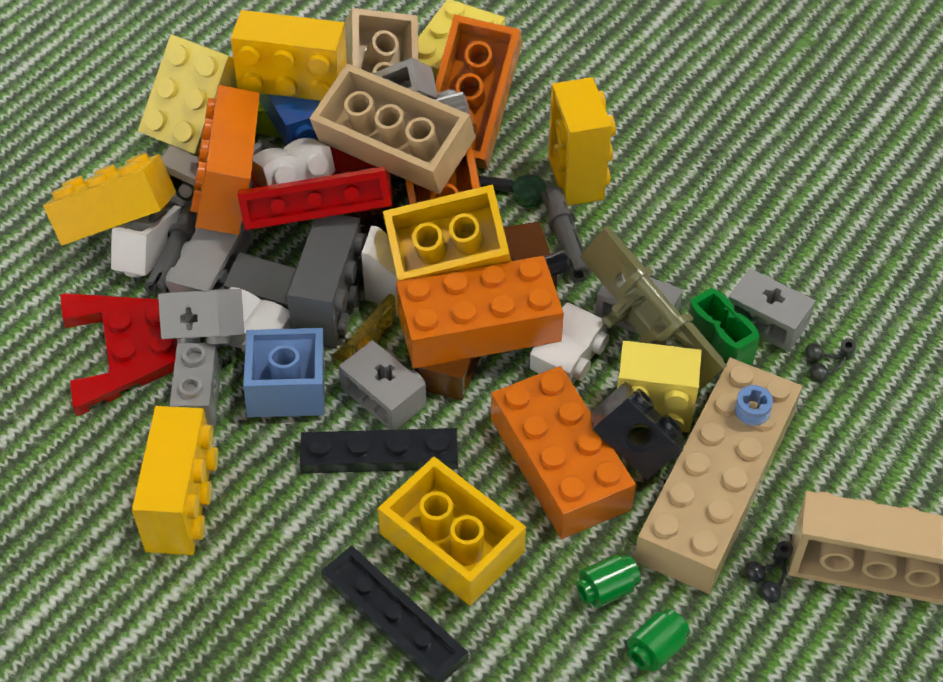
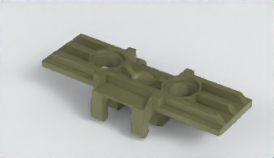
(644, 304)

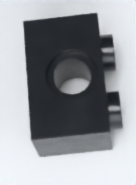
(643, 450)

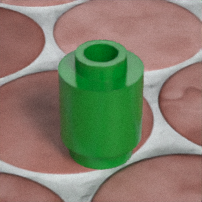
(608, 580)
(658, 640)

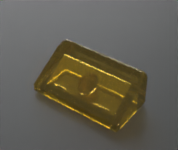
(369, 329)

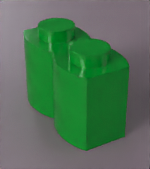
(723, 328)

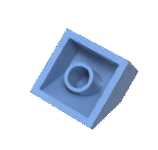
(284, 372)

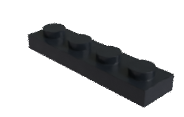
(376, 450)
(395, 615)

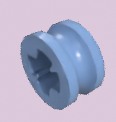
(753, 416)

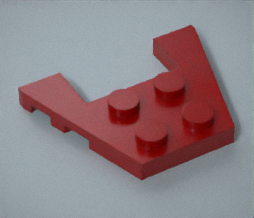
(132, 345)

